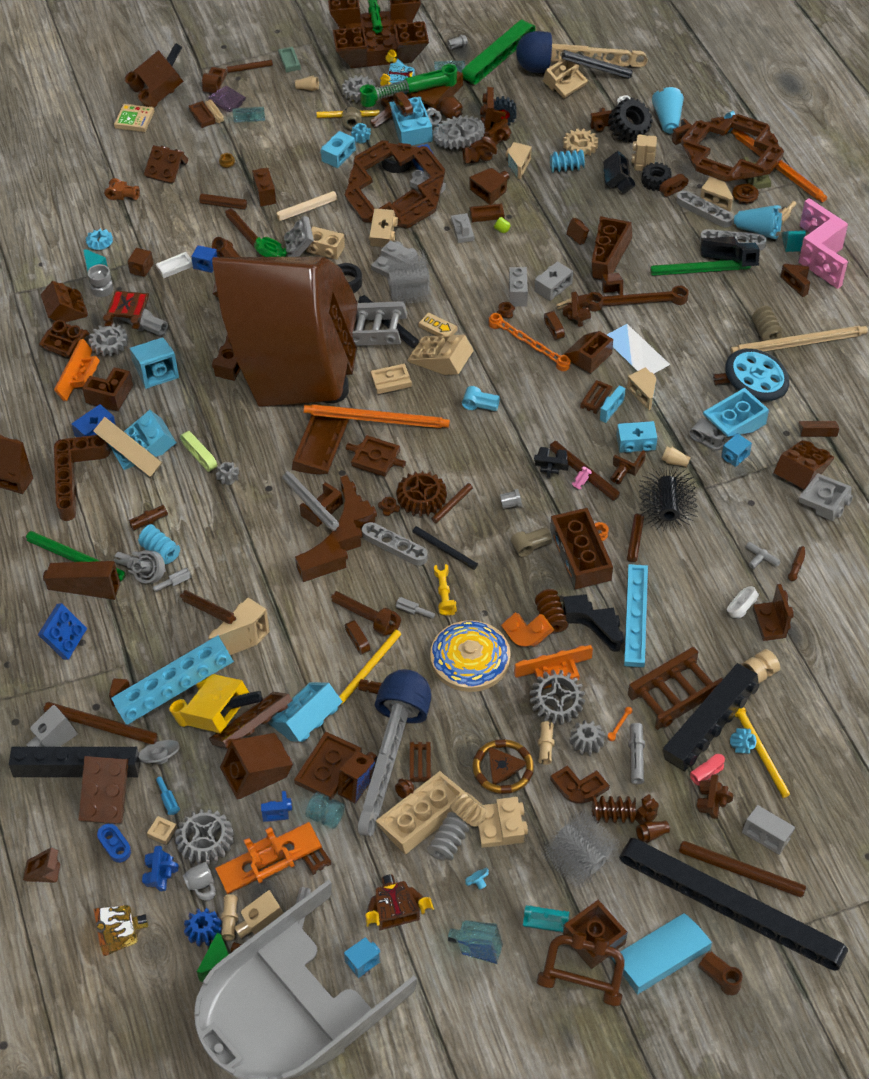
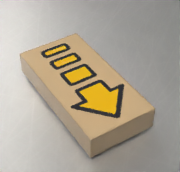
(437, 325)

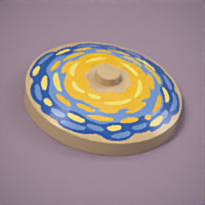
(470, 656)

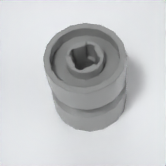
(100, 280)

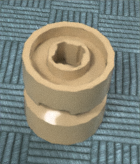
(763, 664)

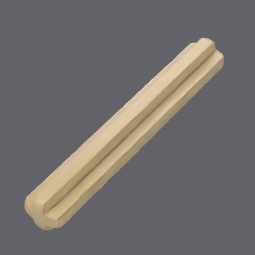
(306, 206)

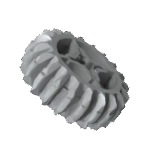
(572, 693)
(202, 847)

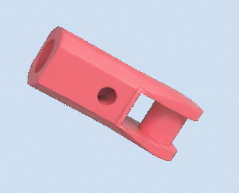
(704, 771)

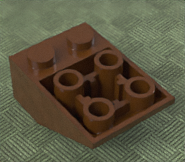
(802, 463)
(14, 466)

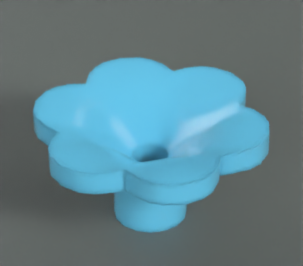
(477, 877)

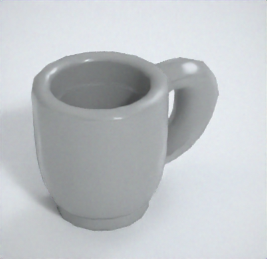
(199, 878)

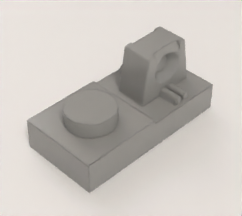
(462, 228)

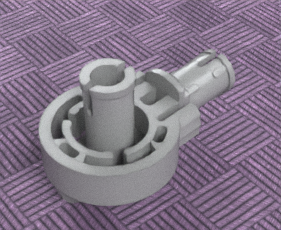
(146, 563)

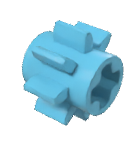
(361, 133)
(743, 740)

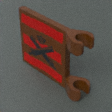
(126, 305)

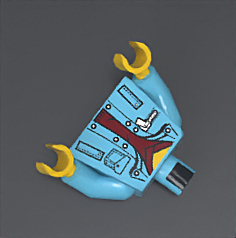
(397, 70)

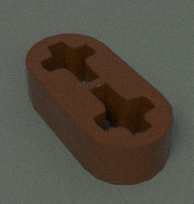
(403, 104)
(673, 185)
(554, 325)
(357, 637)

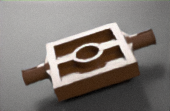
(375, 455)

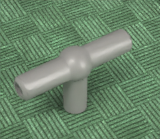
(760, 555)

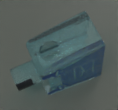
(478, 940)

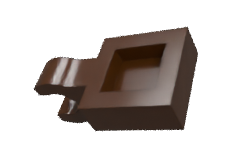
(647, 811)

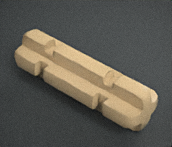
(215, 111)

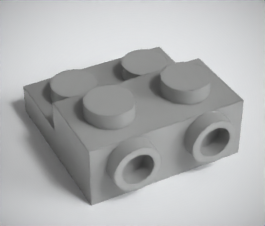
(390, 249)
(827, 496)

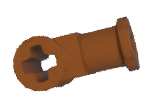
(121, 190)

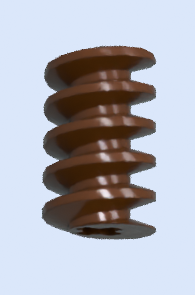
(549, 605)
(614, 809)

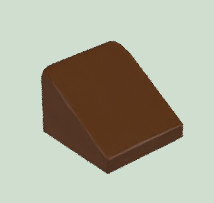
(118, 686)

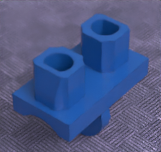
(162, 868)

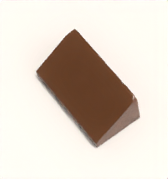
(818, 428)

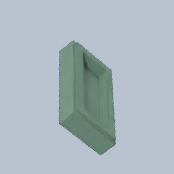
(289, 59)

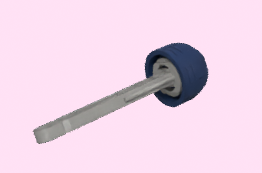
(403, 699)

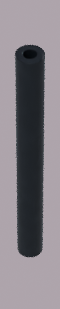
(444, 547)

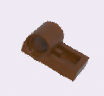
(213, 80)

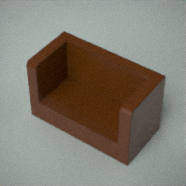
(330, 500)

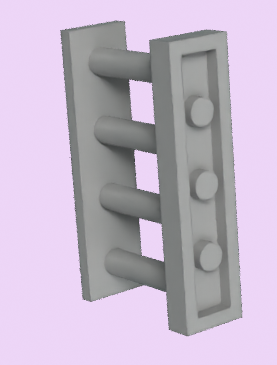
(377, 312)

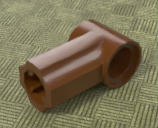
(224, 247)
(720, 972)

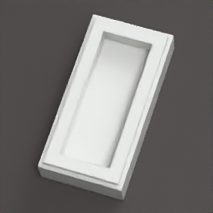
(174, 265)

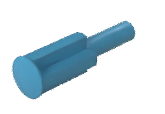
(167, 798)

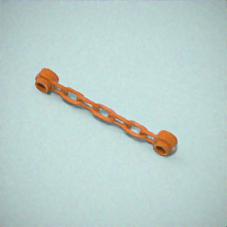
(496, 322)

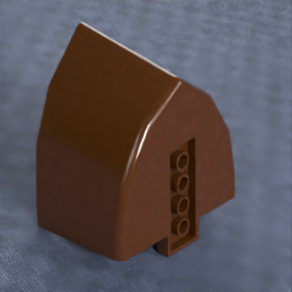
(288, 325)

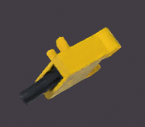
(214, 703)

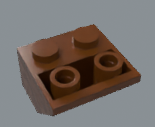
(63, 302)
(590, 350)

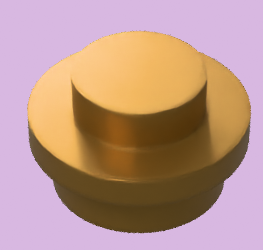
(226, 160)

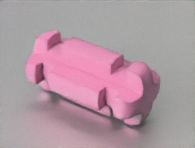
(581, 477)

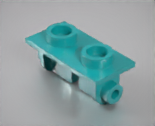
(545, 918)

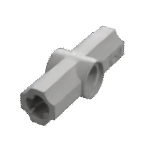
(150, 323)

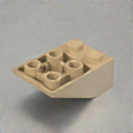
(442, 353)
(247, 630)

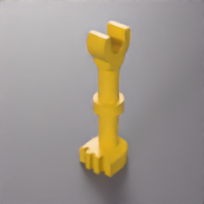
(446, 606)

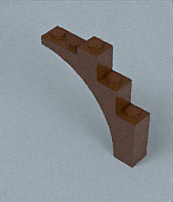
(331, 552)

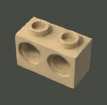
(326, 243)

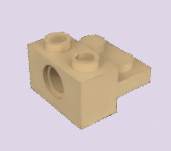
(564, 78)

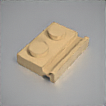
(391, 378)

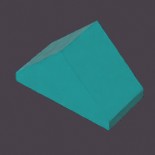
(793, 240)
(93, 259)

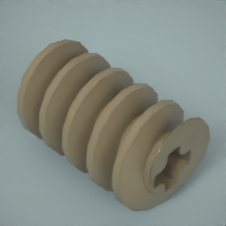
(767, 323)

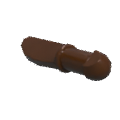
(796, 566)

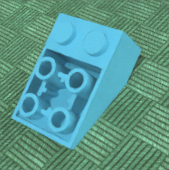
(413, 128)
(151, 434)

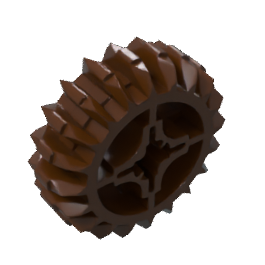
(421, 493)

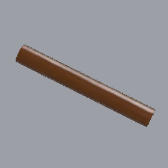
(260, 64)
(447, 507)

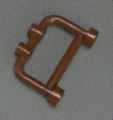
(599, 947)

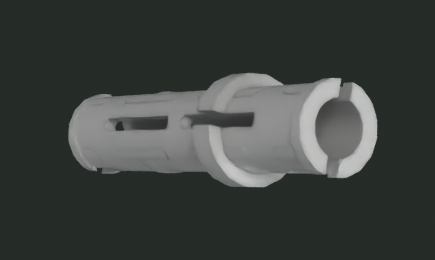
(636, 745)

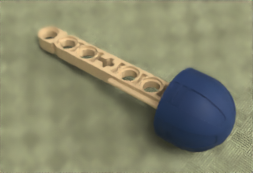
(537, 52)

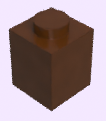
(140, 262)

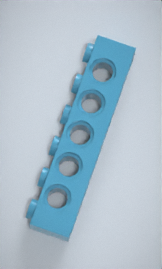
(172, 680)

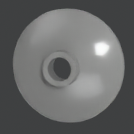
(159, 752)

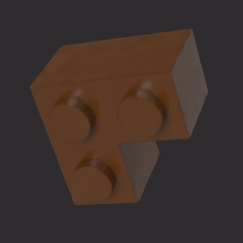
(108, 392)

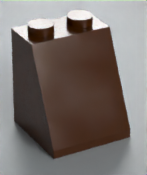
(255, 764)

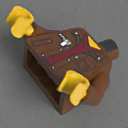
(395, 904)

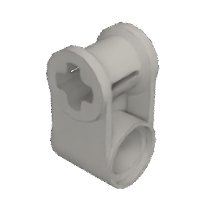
(706, 434)

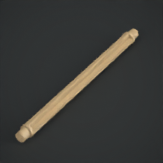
(804, 339)

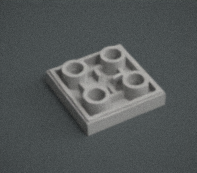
(298, 237)

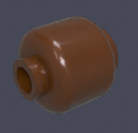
(451, 107)

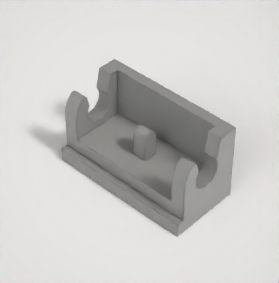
(768, 829)

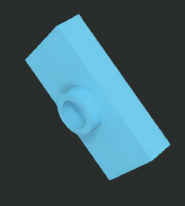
(612, 403)

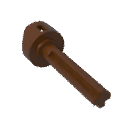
(381, 619)

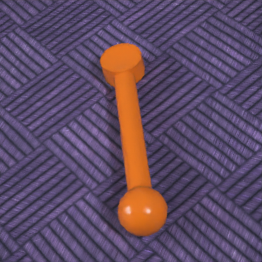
(612, 735)

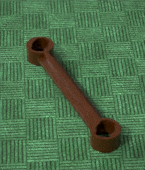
(638, 298)

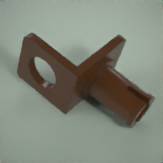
(625, 466)

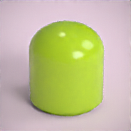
(502, 225)

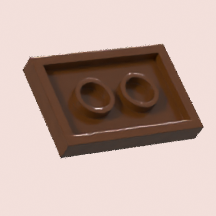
(322, 767)
(103, 789)

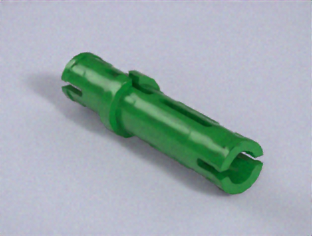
(374, 10)

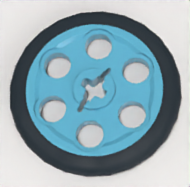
(757, 374)

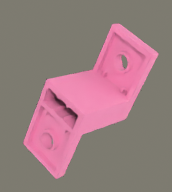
(823, 243)

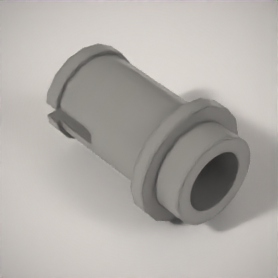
(457, 42)

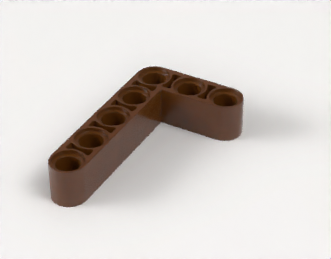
(65, 454)

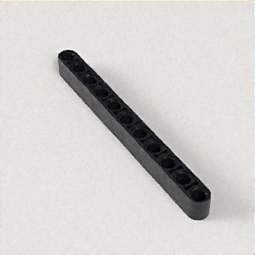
(734, 904)

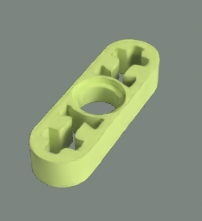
(201, 454)

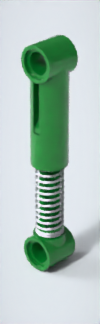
(445, 76)

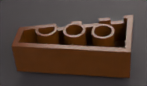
(610, 245)

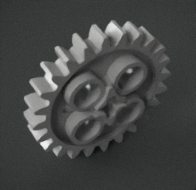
(458, 132)

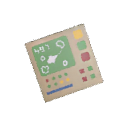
(134, 117)

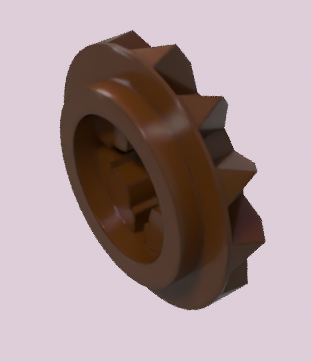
(745, 189)

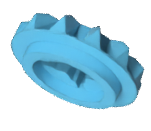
(104, 242)

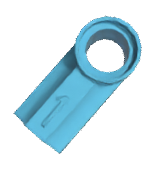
(475, 398)

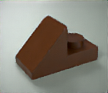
(796, 277)
(43, 867)

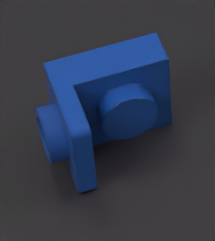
(276, 810)

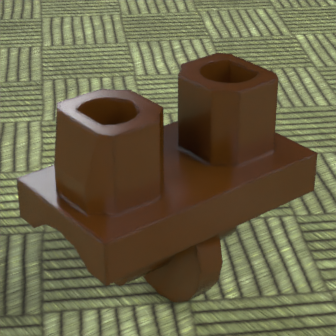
(600, 119)
(499, 132)
(575, 309)
(717, 796)

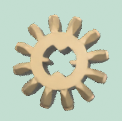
(468, 809)

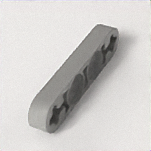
(721, 217)
(738, 235)
(393, 545)

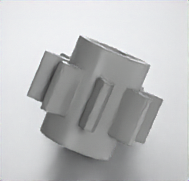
(227, 473)

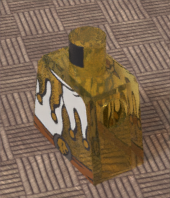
(117, 927)

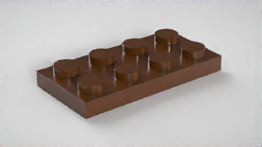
(249, 720)

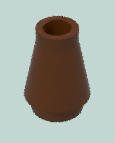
(649, 831)

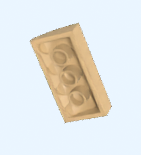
(419, 812)

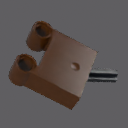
(157, 75)

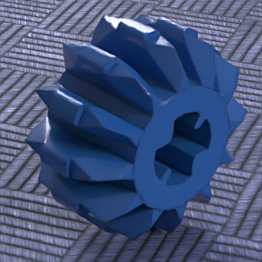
(196, 922)

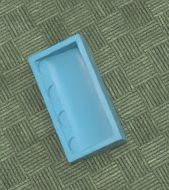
(663, 952)

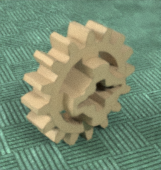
(581, 140)

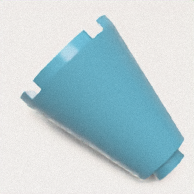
(668, 107)
(761, 220)

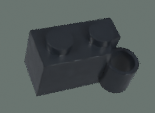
(618, 172)

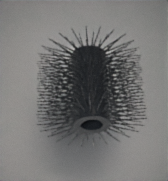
(668, 498)

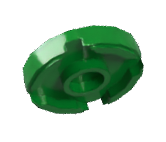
(269, 247)

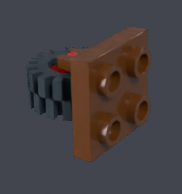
(496, 109)

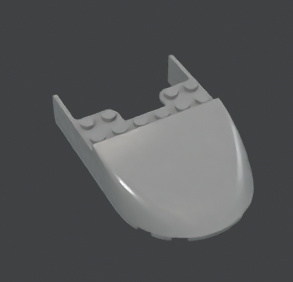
(269, 1013)

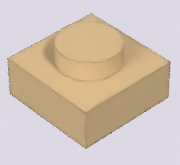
(162, 830)

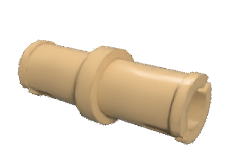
(546, 743)
(229, 917)

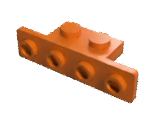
(77, 370)
(562, 660)

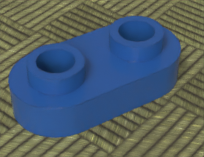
(115, 844)

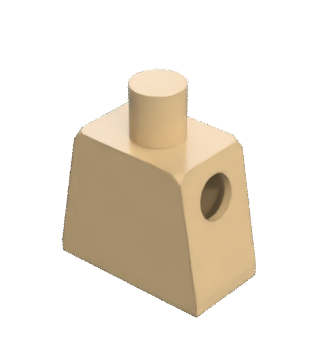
(259, 914)

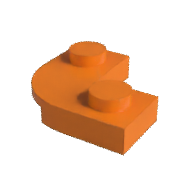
(525, 634)

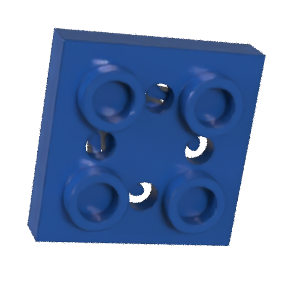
(57, 631)

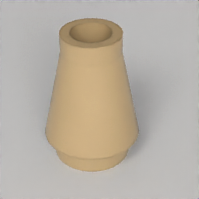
(309, 83)
(675, 457)

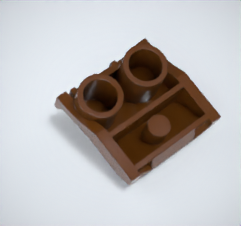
(62, 338)

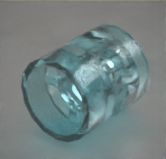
(327, 811)

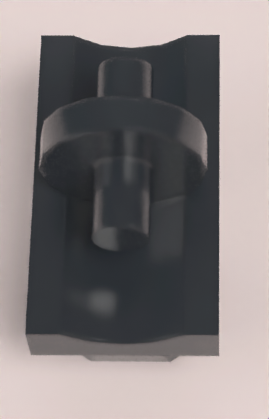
(551, 464)

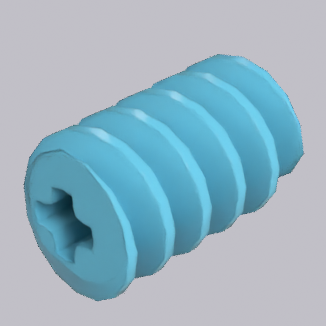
(567, 160)
(154, 540)

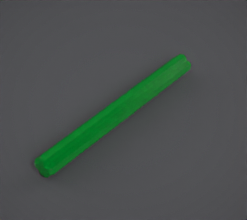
(696, 267)
(64, 550)

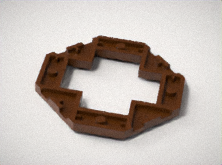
(402, 154)
(743, 169)

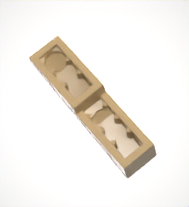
(128, 447)

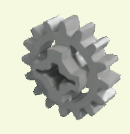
(351, 88)
(108, 340)

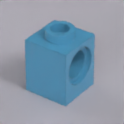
(736, 450)
(362, 957)

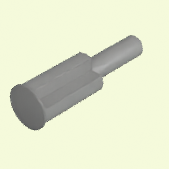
(175, 579)
(412, 607)

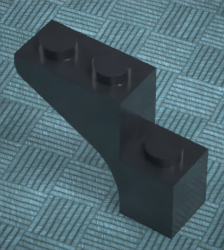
(728, 248)
(600, 621)

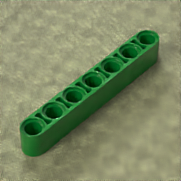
(496, 53)

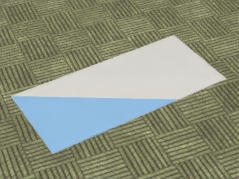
(636, 350)

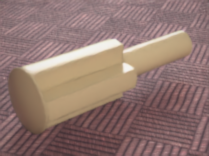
(786, 211)

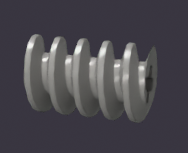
(448, 837)

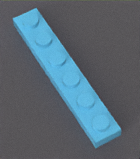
(636, 616)

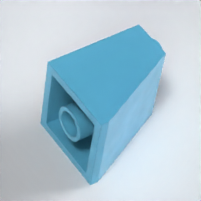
(154, 362)

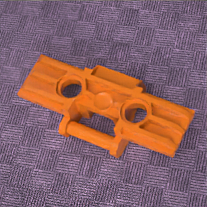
(266, 853)

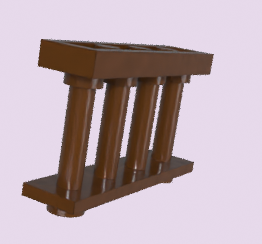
(673, 670)

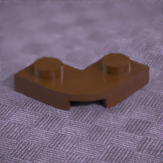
(579, 790)

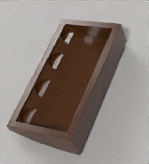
(319, 444)

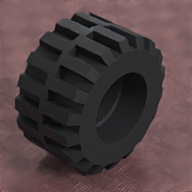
(637, 113)

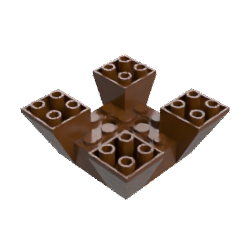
(363, 47)

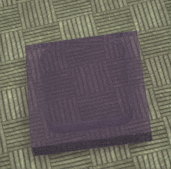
(227, 98)

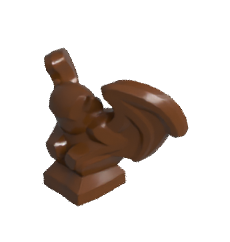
(480, 149)

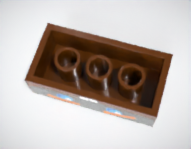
(581, 548)

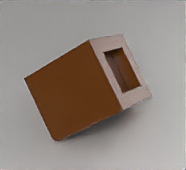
(612, 283)

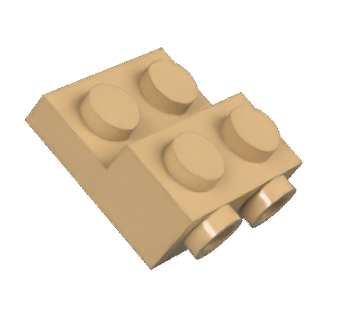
(503, 823)

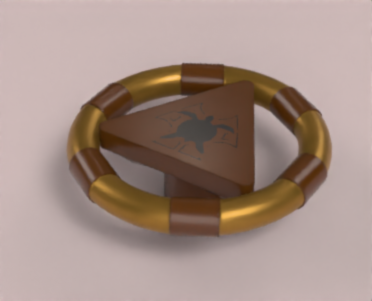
(503, 766)

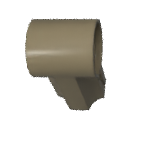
(526, 543)

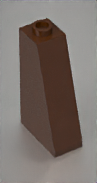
(432, 97)
(84, 578)

